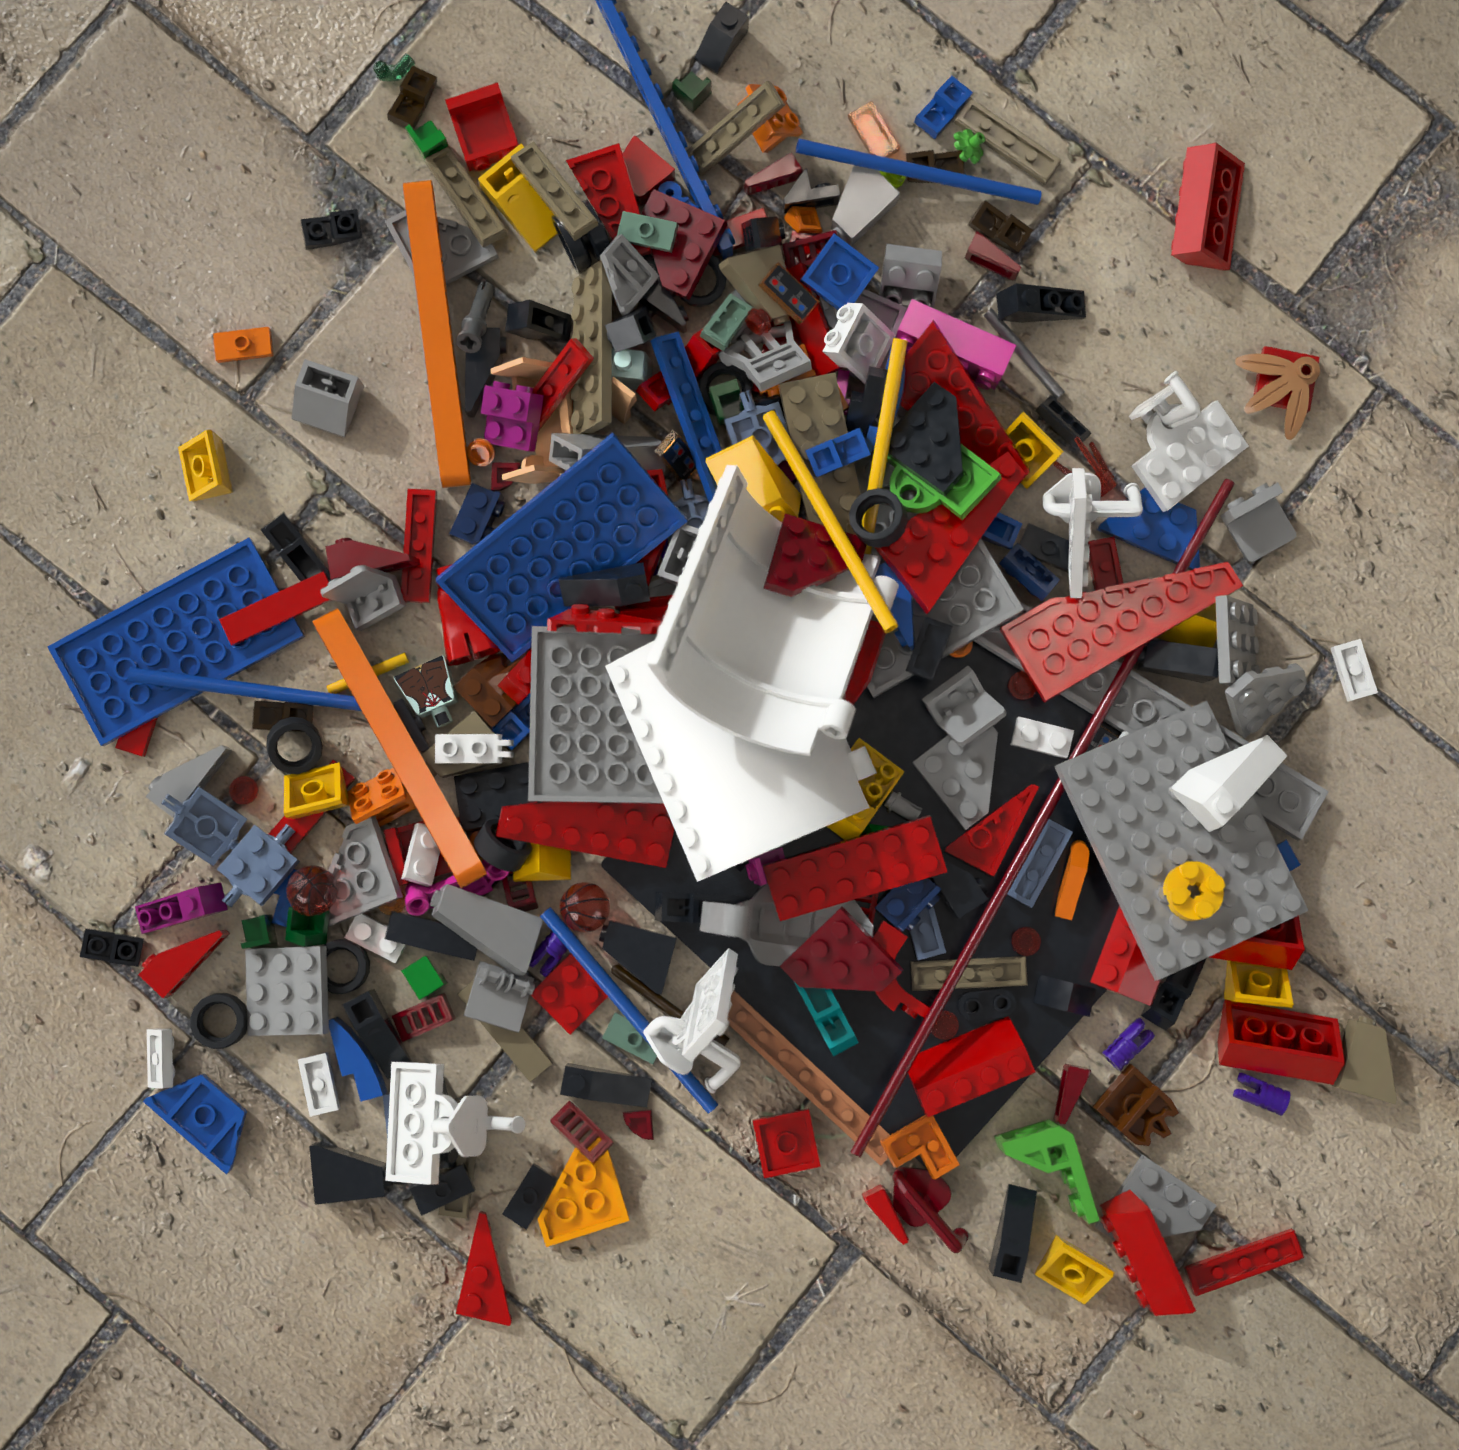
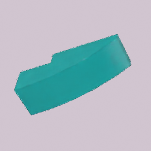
(829, 1018)

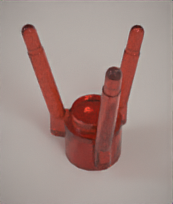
(1102, 472)

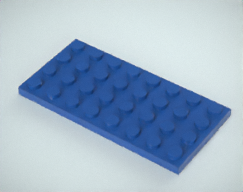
(585, 521)
(173, 632)

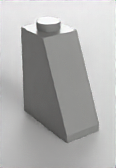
(863, 203)

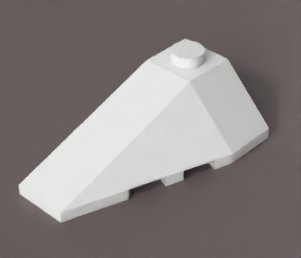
(1226, 783)

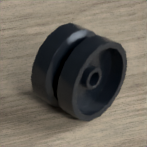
(577, 250)

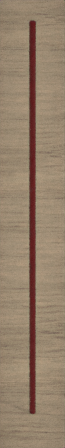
(1024, 850)

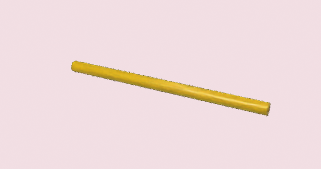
(885, 429)
(830, 522)

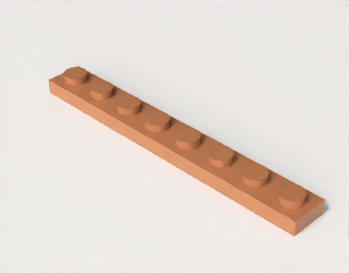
(803, 1074)

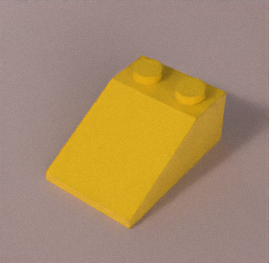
(764, 477)

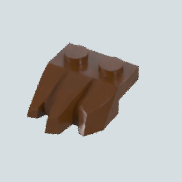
(482, 691)
(1136, 1107)

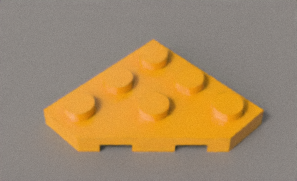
(583, 1199)

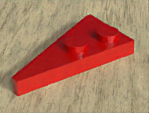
(601, 621)
(990, 838)
(482, 1287)

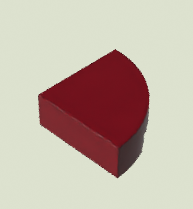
(498, 469)
(640, 1123)

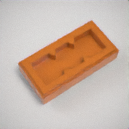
(243, 344)

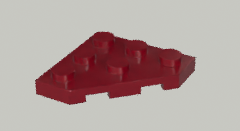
(694, 243)
(805, 557)
(841, 958)

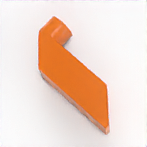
(1072, 880)

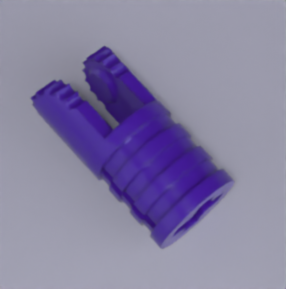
(554, 948)
(1128, 1044)
(1265, 1095)

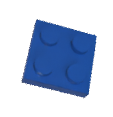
(839, 273)

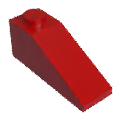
(172, 967)

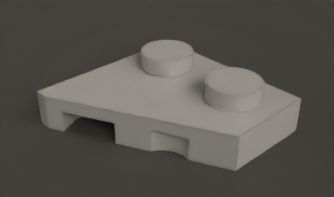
(627, 273)

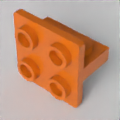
(778, 127)
(380, 797)

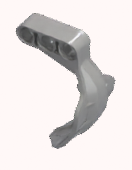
(760, 926)

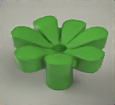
(969, 145)

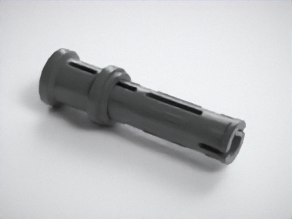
(474, 324)

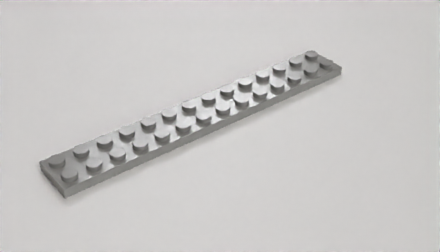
(1284, 799)

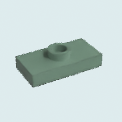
(648, 231)
(726, 322)
(624, 1035)

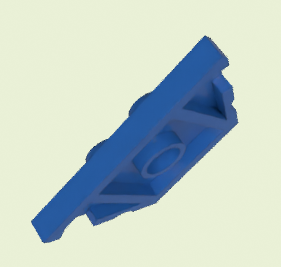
(1156, 531)
(203, 1117)

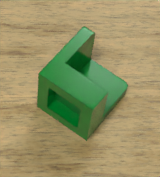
(427, 139)
(423, 977)

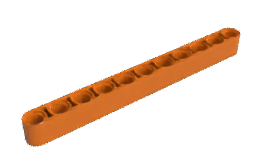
(437, 333)
(400, 748)

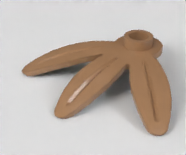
(1291, 380)

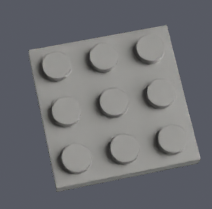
(1236, 638)
(287, 991)

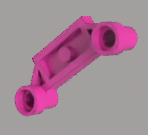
(419, 897)

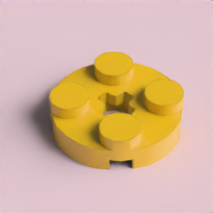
(1208, 883)

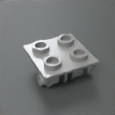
(499, 997)

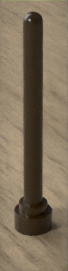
(654, 998)

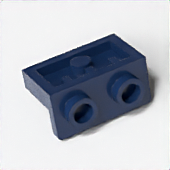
(477, 514)
(1029, 572)
(905, 902)

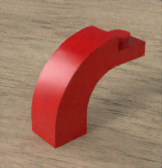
(701, 357)
(892, 941)

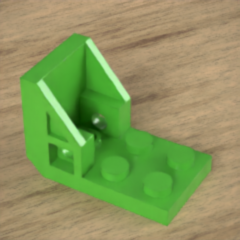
(1034, 1145)

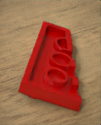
(607, 187)

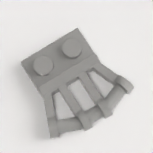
(770, 367)

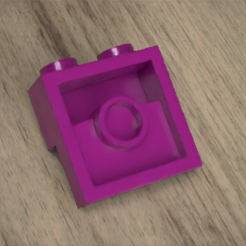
(511, 415)

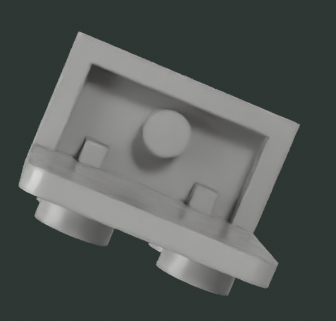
(1258, 522)
(368, 595)
(963, 707)

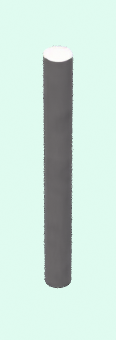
(1025, 354)

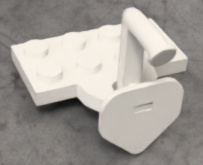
(1183, 443)
(1078, 503)
(683, 1039)
(421, 1125)

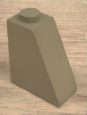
(747, 272)
(470, 725)
(1367, 1061)

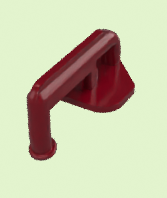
(920, 1199)

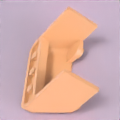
(537, 467)

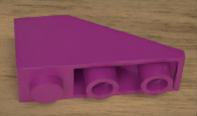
(181, 907)

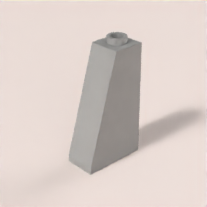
(570, 448)
(490, 926)

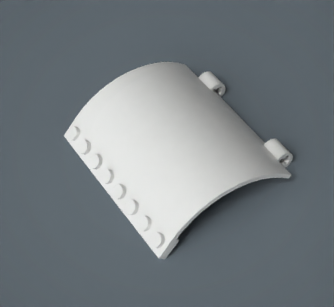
(756, 657)
(727, 792)

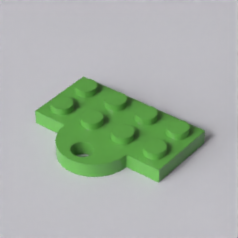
(963, 497)

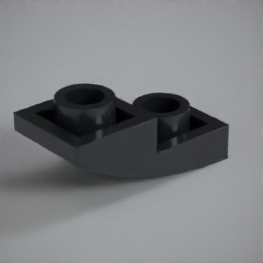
(331, 230)
(111, 947)

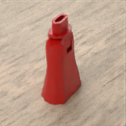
(461, 636)

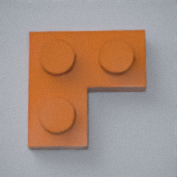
(924, 1139)

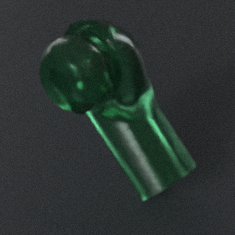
(395, 72)

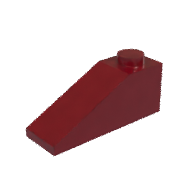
(349, 553)

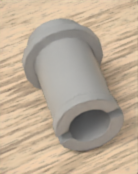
(902, 806)

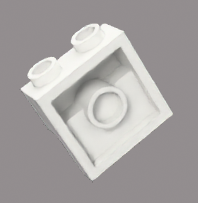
(858, 340)

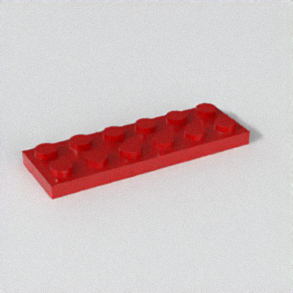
(855, 868)

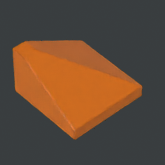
(803, 219)

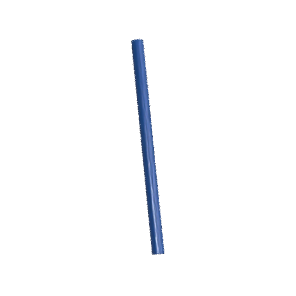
(918, 171)
(242, 689)
(618, 997)

